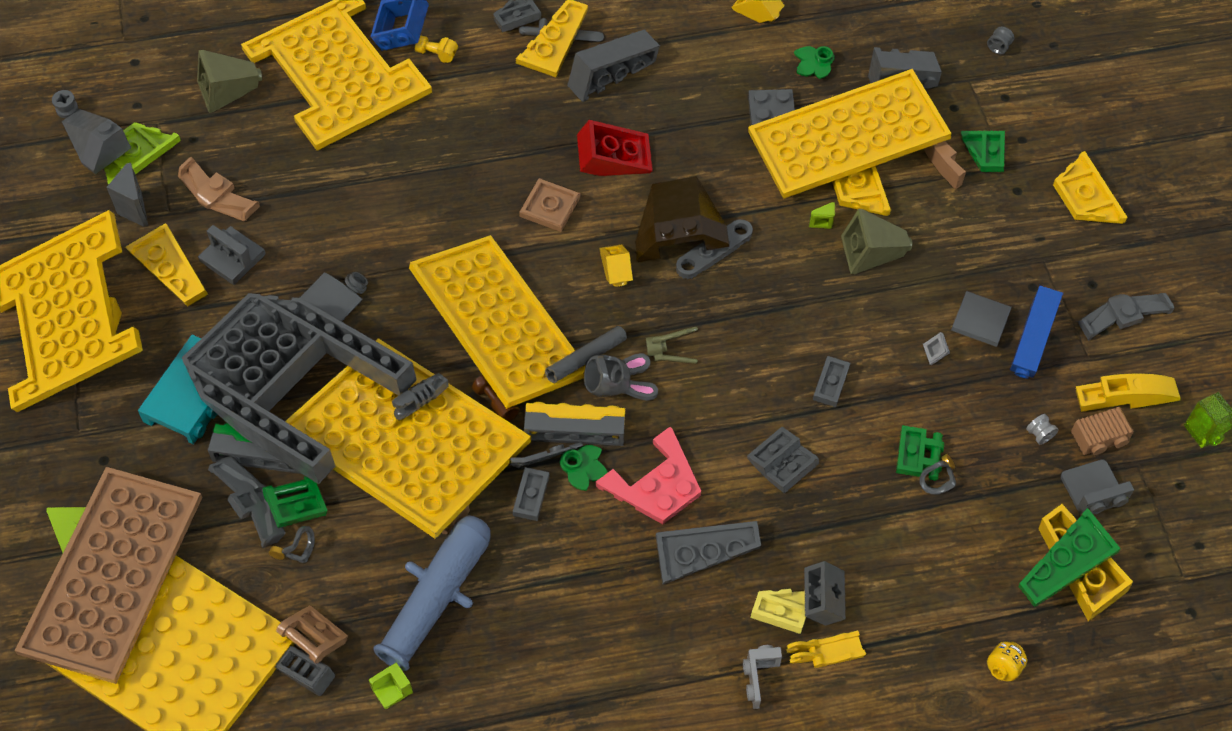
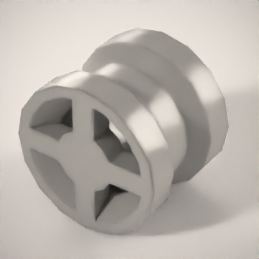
(1042, 429)

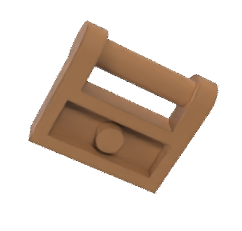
(316, 628)

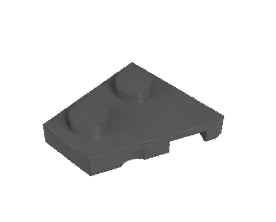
(516, 14)

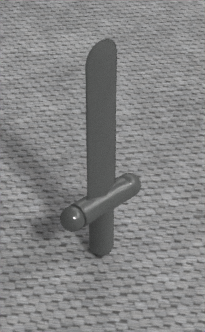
(581, 34)

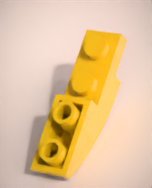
(1130, 389)

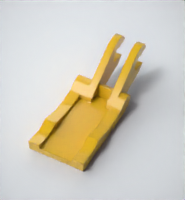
(827, 650)

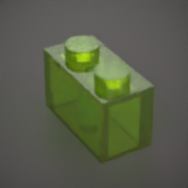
(1210, 420)

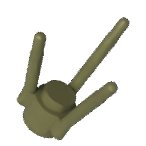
(657, 345)

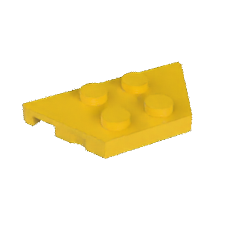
(862, 191)
(1087, 193)

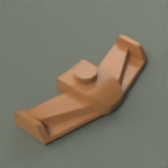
(215, 192)

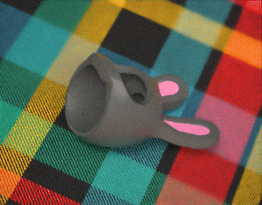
(611, 376)

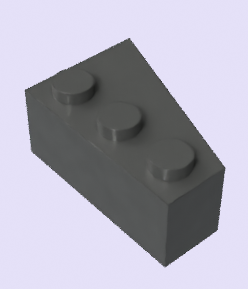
(891, 63)

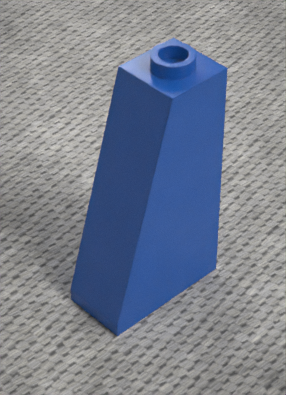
(1036, 332)

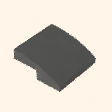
(332, 297)
(981, 318)
(783, 459)

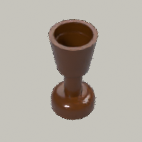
(481, 386)

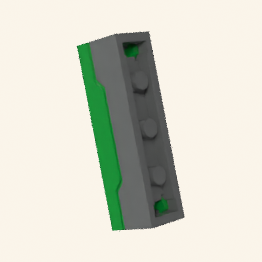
(228, 442)

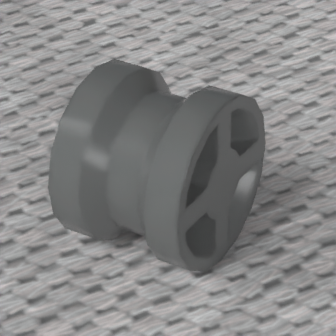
(1000, 40)
(64, 103)

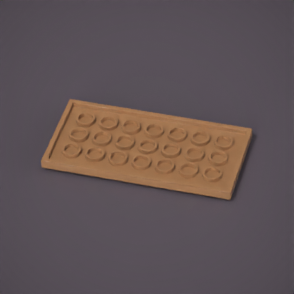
(109, 575)

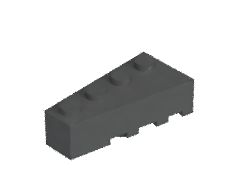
(611, 62)

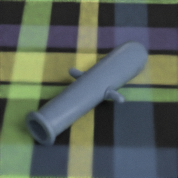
(435, 590)

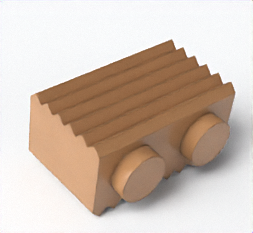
(1102, 431)

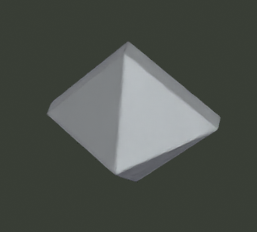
(936, 348)

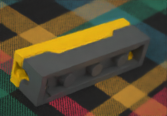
(575, 423)

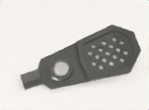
(554, 451)

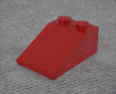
(613, 150)

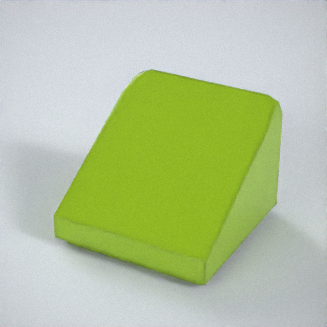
(823, 216)

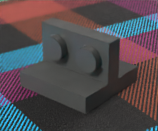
(230, 253)

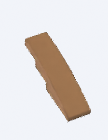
(943, 158)

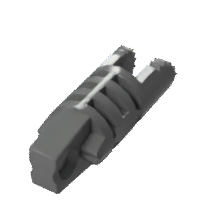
(419, 395)

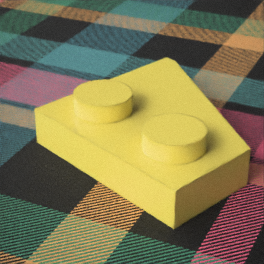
(781, 609)

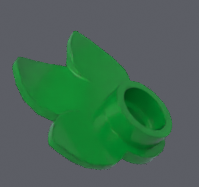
(814, 61)
(587, 466)

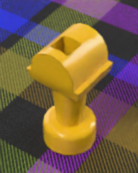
(445, 49)

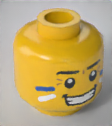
(1007, 661)

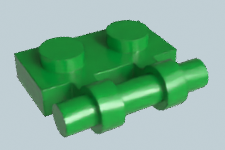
(912, 448)

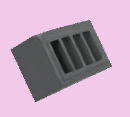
(317, 680)

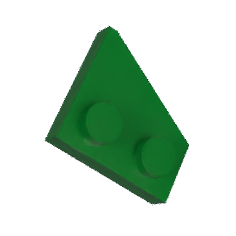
(986, 149)

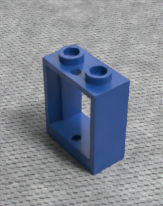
(390, 38)

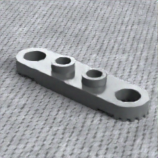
(704, 259)

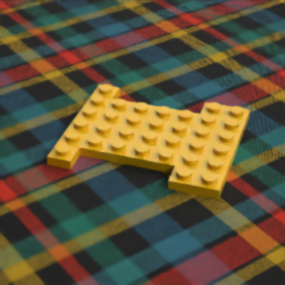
(337, 71)
(65, 310)

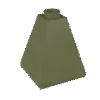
(225, 78)
(873, 242)

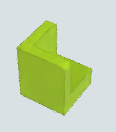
(390, 686)

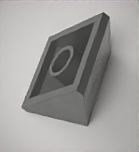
(128, 196)

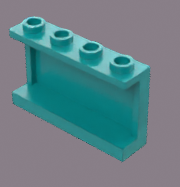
(176, 401)

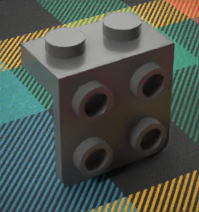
(1095, 487)

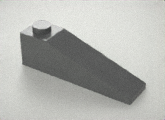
(95, 139)

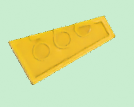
(554, 41)

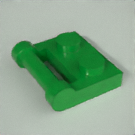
(296, 507)

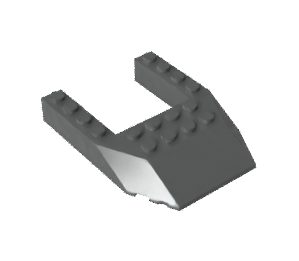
(262, 355)

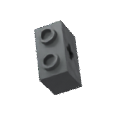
(824, 593)

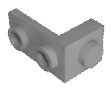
(763, 657)

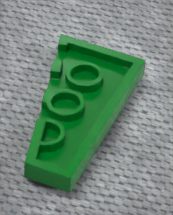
(1073, 556)

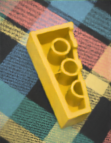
(1099, 586)

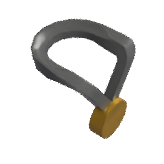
(949, 464)
(279, 553)

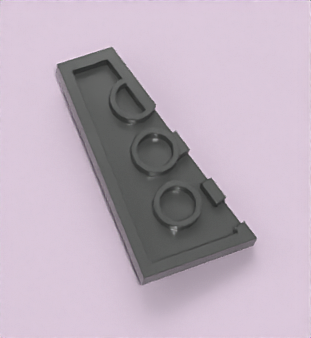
(700, 548)

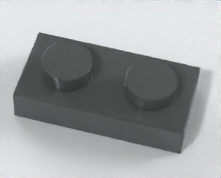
(831, 381)
(531, 494)

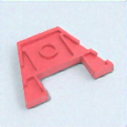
(664, 489)

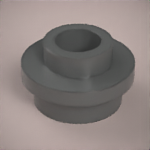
(356, 282)

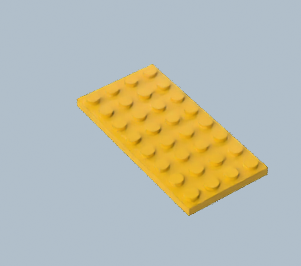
(848, 133)
(496, 319)

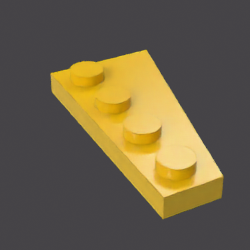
(168, 263)

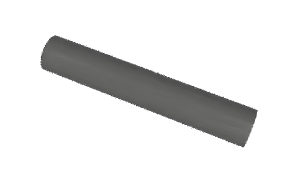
(582, 355)

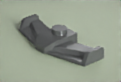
(1124, 311)
(248, 499)

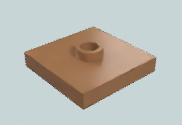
(549, 205)

